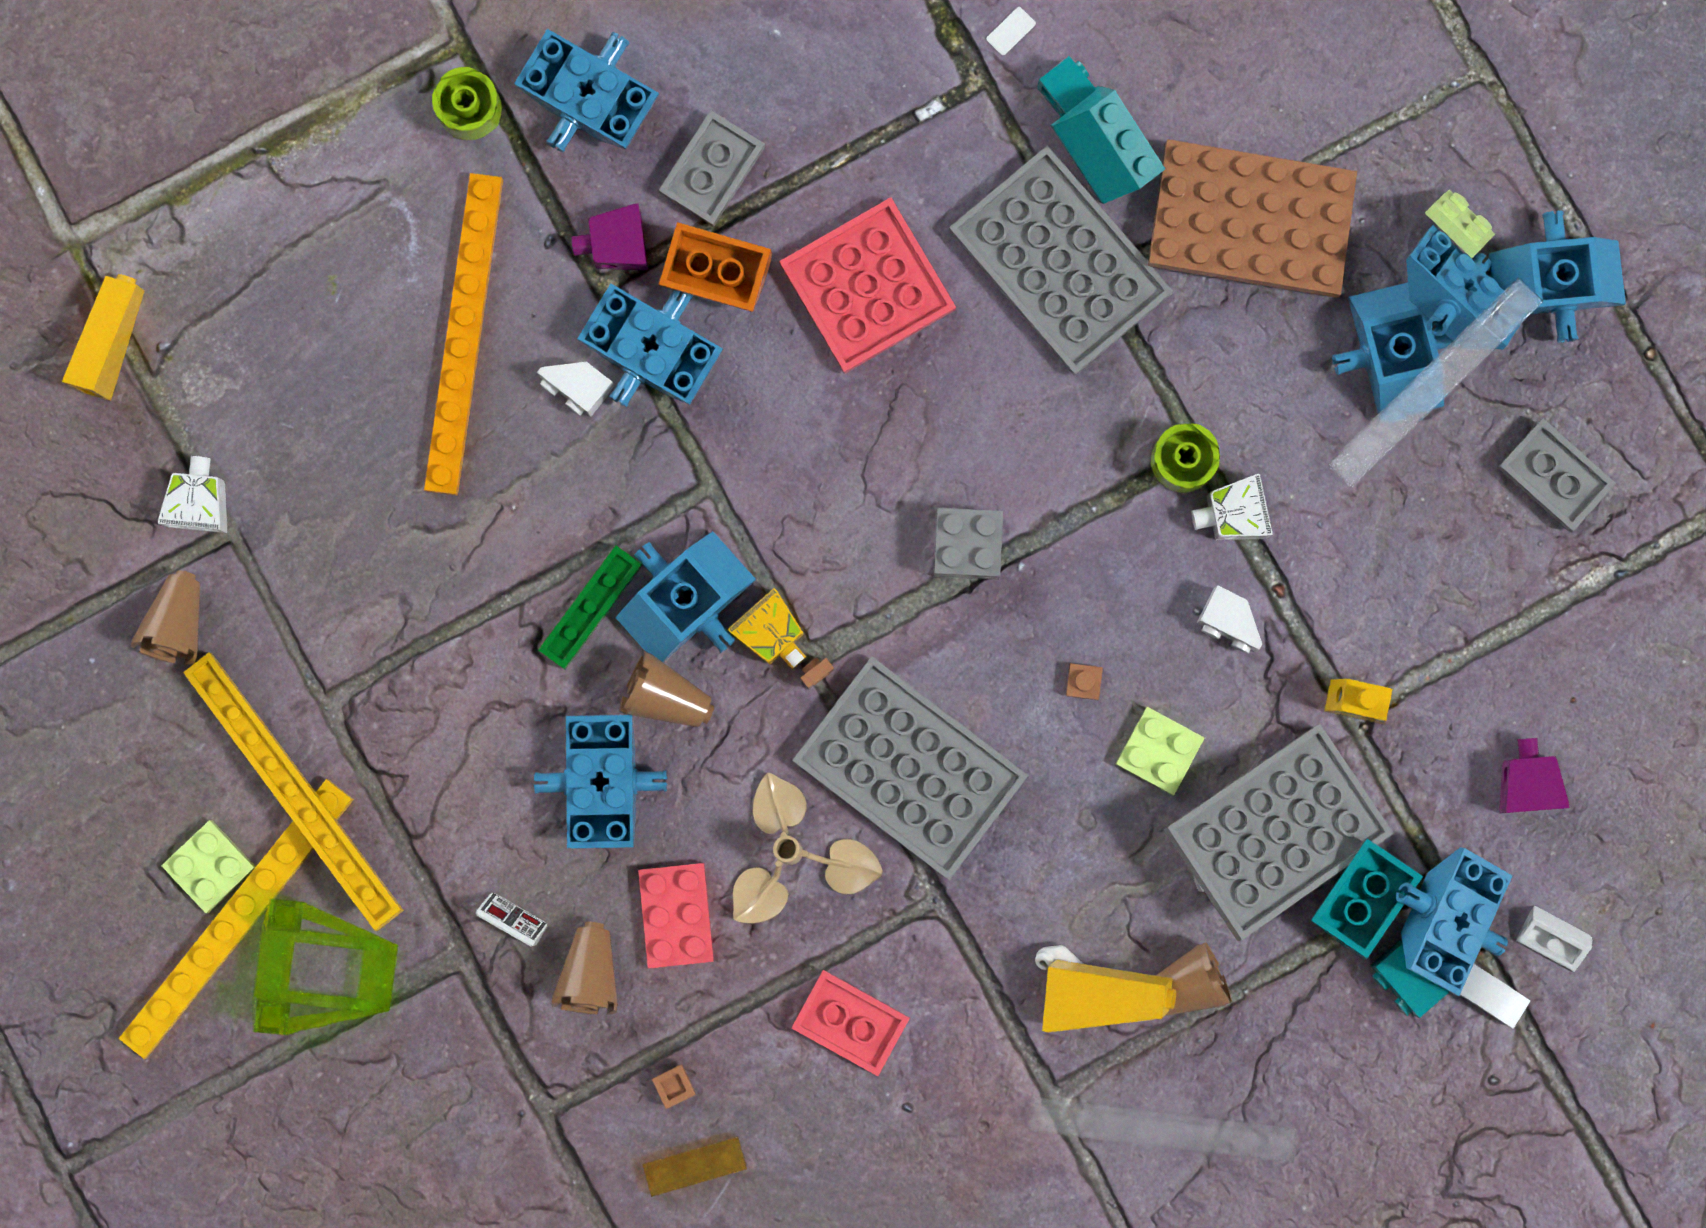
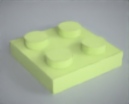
(1460, 223)
(1160, 751)
(208, 866)

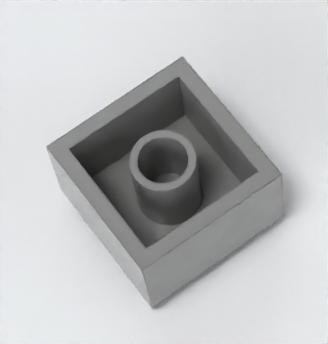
(968, 543)

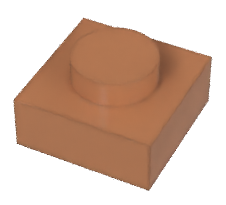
(816, 671)
(1084, 681)
(674, 1086)

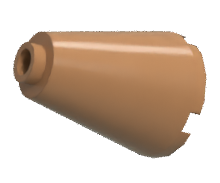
(172, 621)
(664, 695)
(588, 973)
(1197, 981)

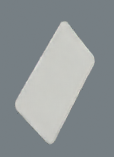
(1011, 31)

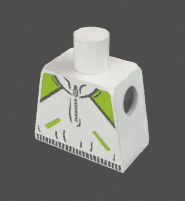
(195, 500)
(1236, 511)

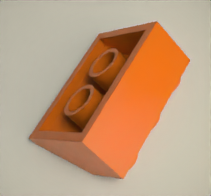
(716, 267)

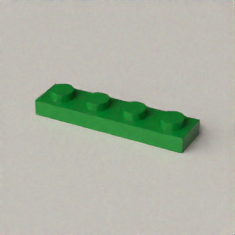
(590, 607)

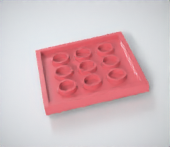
(867, 285)

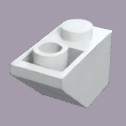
(579, 383)
(1232, 618)

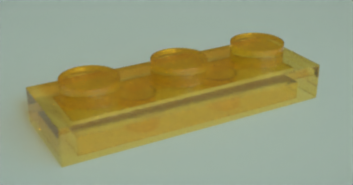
(694, 1166)

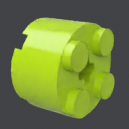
(449, 103)
(1183, 439)

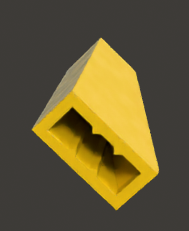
(105, 338)
(1102, 996)

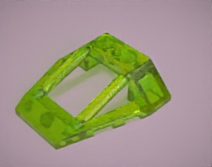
(273, 969)

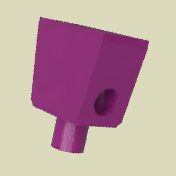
(615, 240)
(1531, 781)

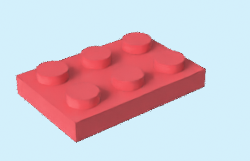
(676, 915)
(850, 1022)

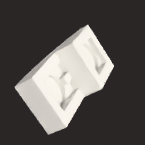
(1494, 996)

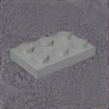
(712, 168)
(1556, 475)

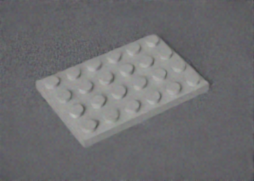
(1060, 260)
(910, 768)
(1277, 832)

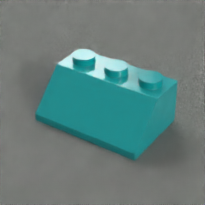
(1107, 145)
(1365, 899)

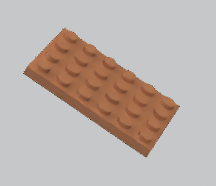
(1252, 218)

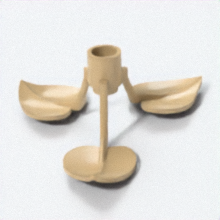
(775, 807)

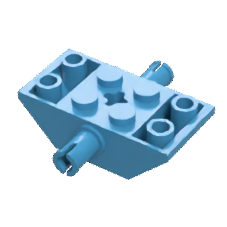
(560, 74)
(1588, 264)
(1450, 285)
(1380, 322)
(624, 326)
(707, 571)
(595, 747)
(1453, 918)

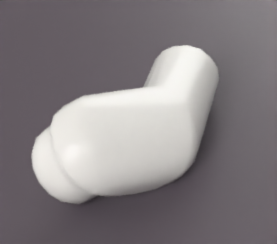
(1049, 954)

